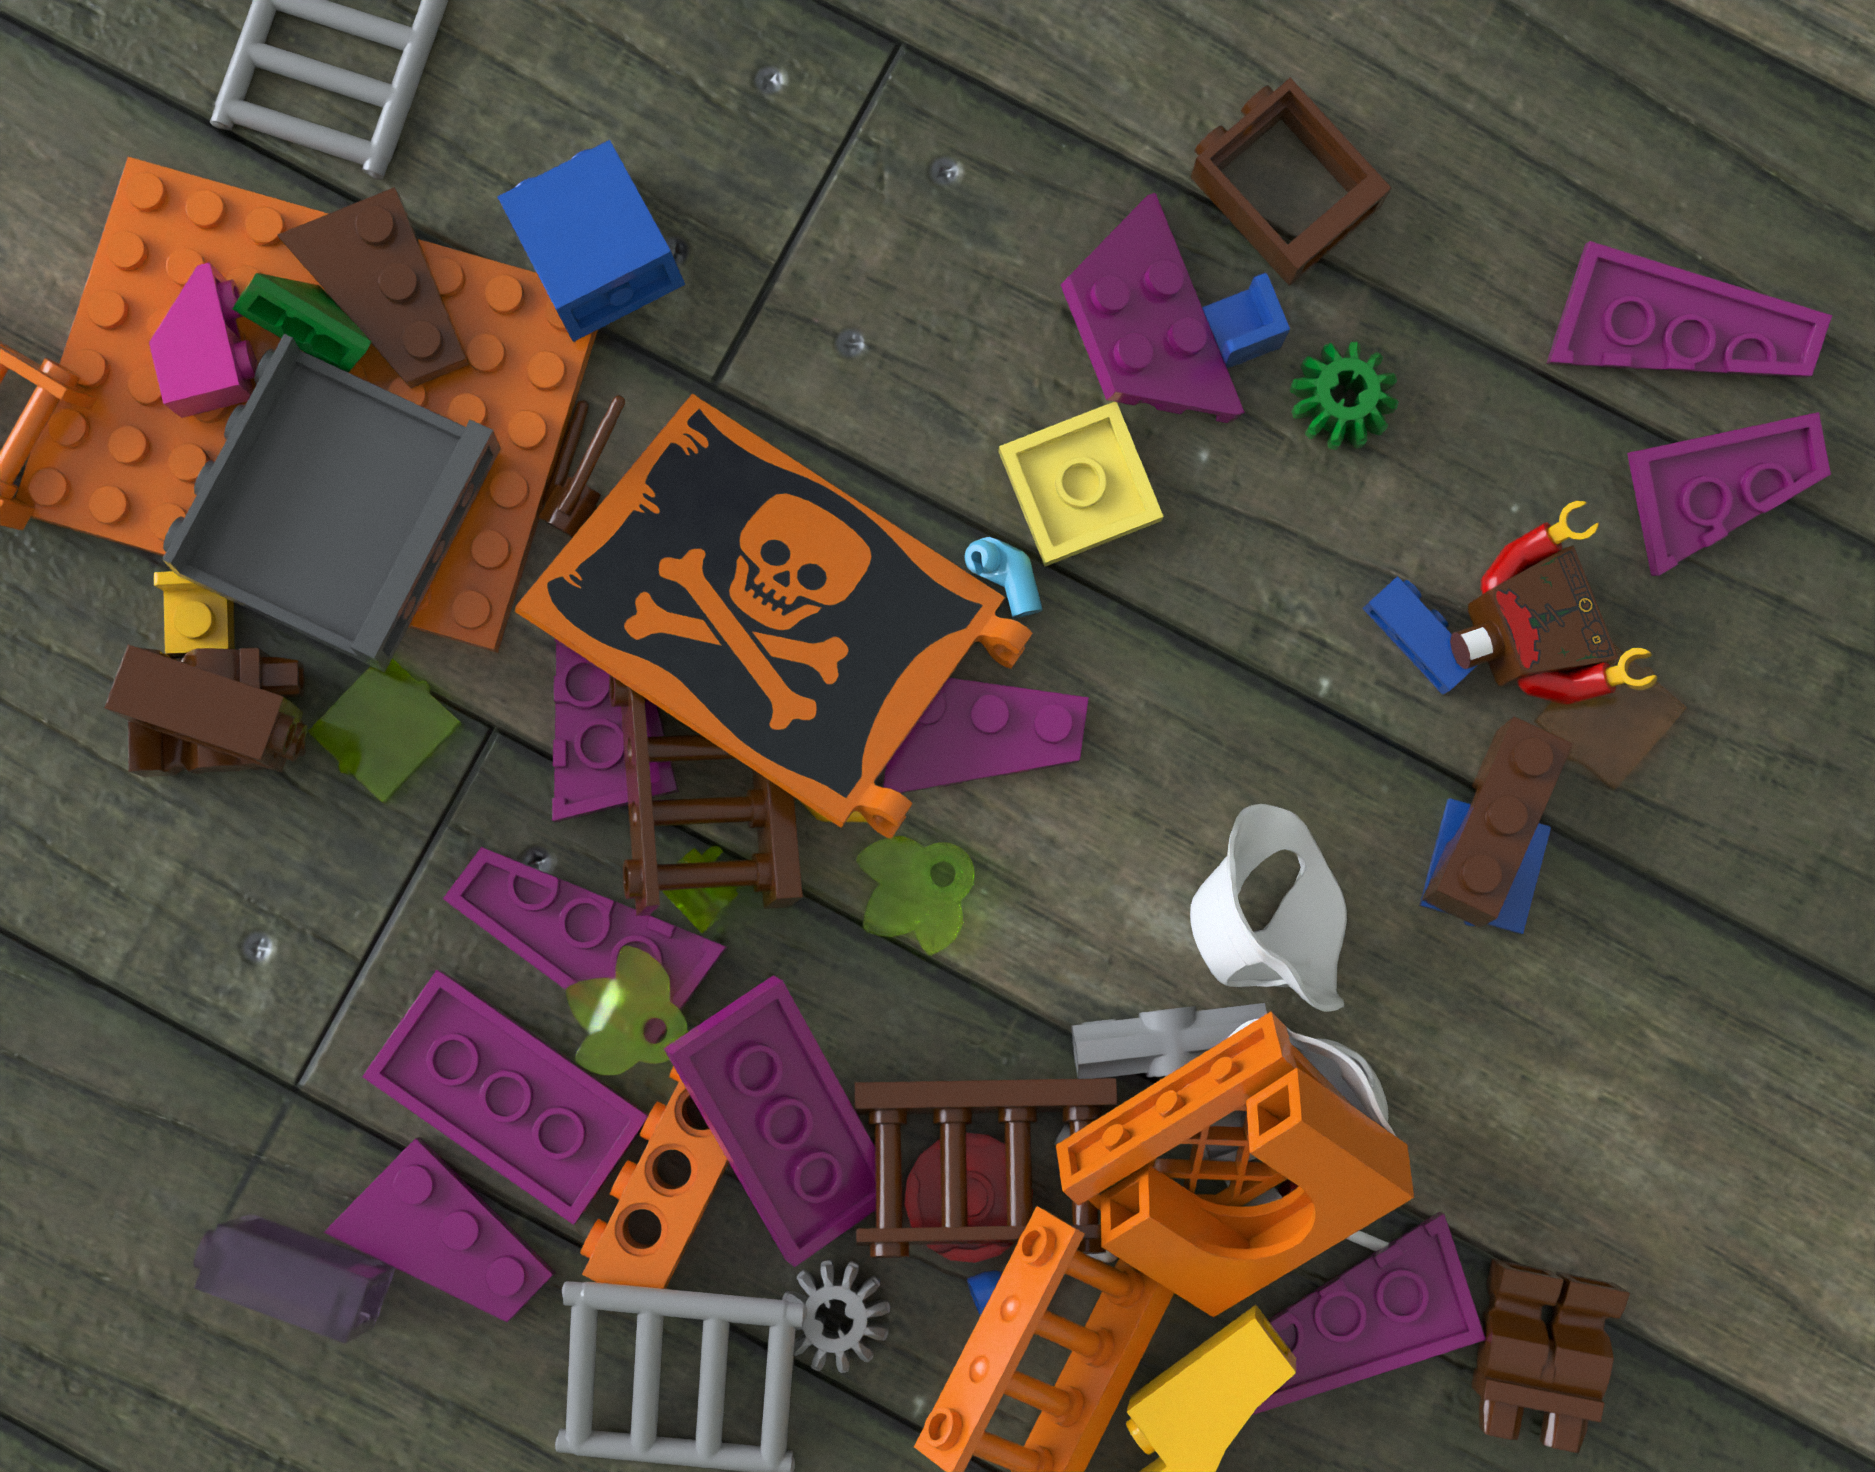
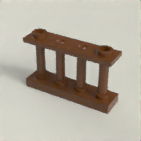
(766, 807)
(952, 1109)

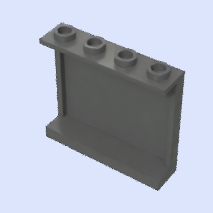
(330, 504)

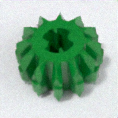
(1354, 374)

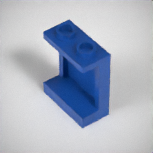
(591, 240)

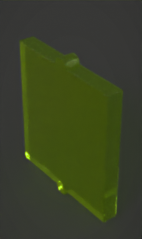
(384, 728)

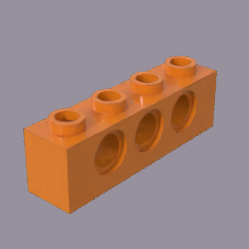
(610, 1247)

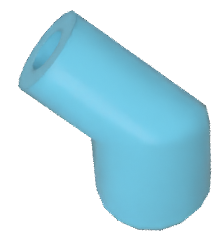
(1007, 568)

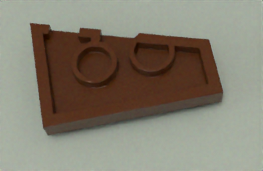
(383, 283)

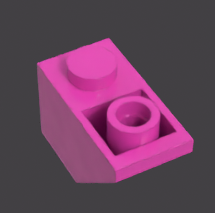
(200, 348)

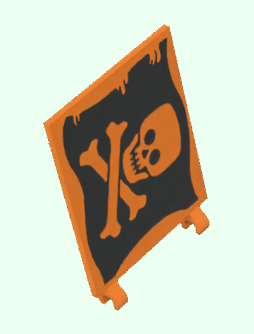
(768, 612)

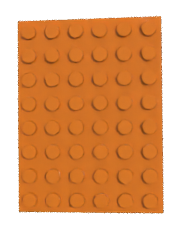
(135, 462)

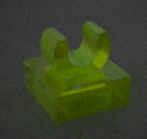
(702, 905)

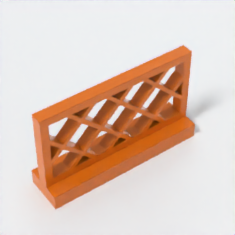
(1181, 1113)

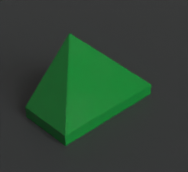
(307, 316)

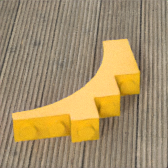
(1209, 1395)

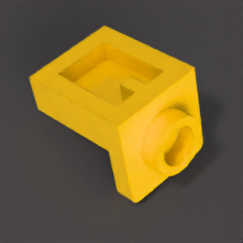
(194, 616)

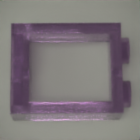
(293, 1276)

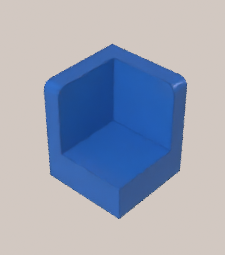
(1248, 322)

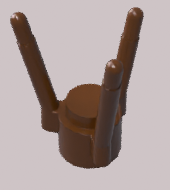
(569, 499)

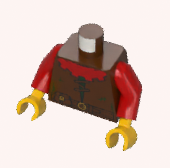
(1543, 623)

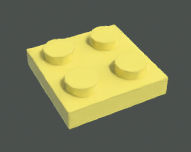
(1080, 483)

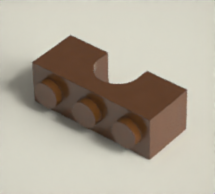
(1500, 823)

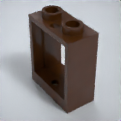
(1332, 149)
(206, 709)

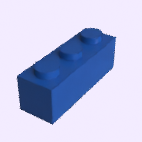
(1417, 633)

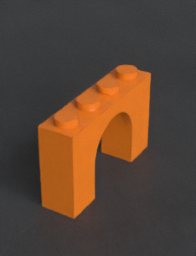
(1221, 1254)

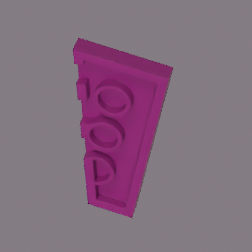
(1671, 319)
(575, 931)
(1379, 1315)

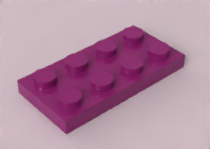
(506, 1096)
(780, 1118)

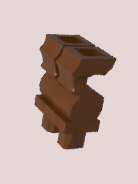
(164, 755)
(1544, 1366)

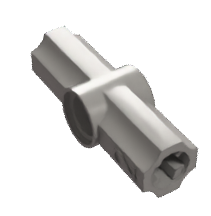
(1155, 1041)

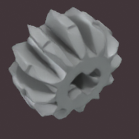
(856, 1308)

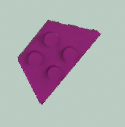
(1147, 321)

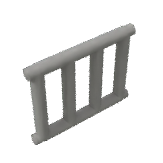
(393, 98)
(716, 1313)

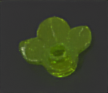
(907, 895)
(618, 1012)

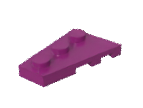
(1716, 482)

